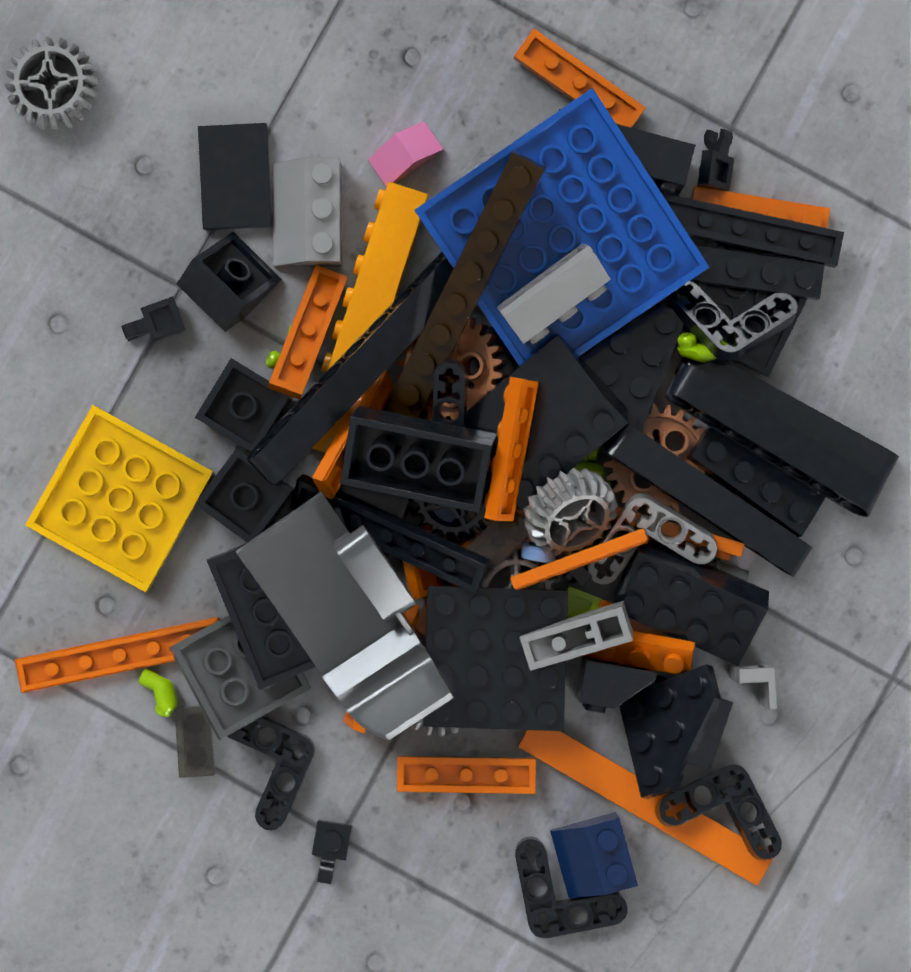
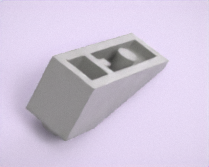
(578, 636)

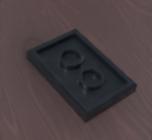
(235, 176)

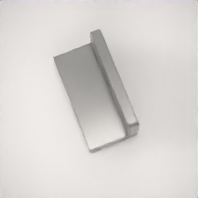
(761, 674)

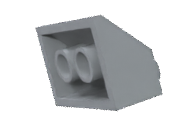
(307, 212)
(555, 294)

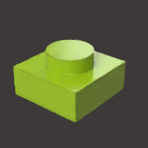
(580, 602)

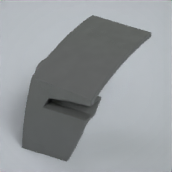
(348, 616)

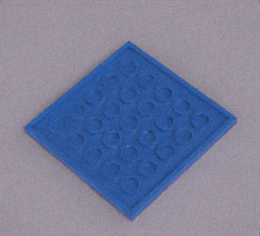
(588, 196)

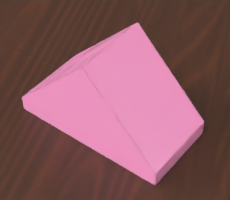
(405, 153)

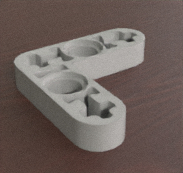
(658, 515)

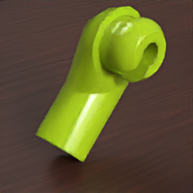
(163, 690)

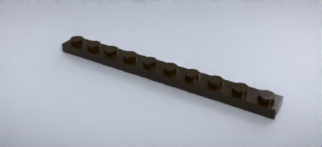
(466, 283)

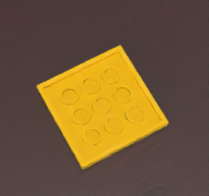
(119, 498)

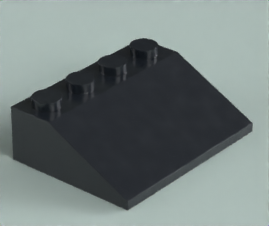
(569, 418)

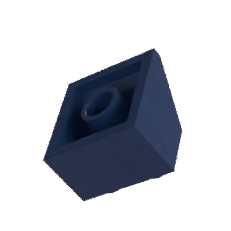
(594, 857)

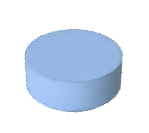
(534, 553)

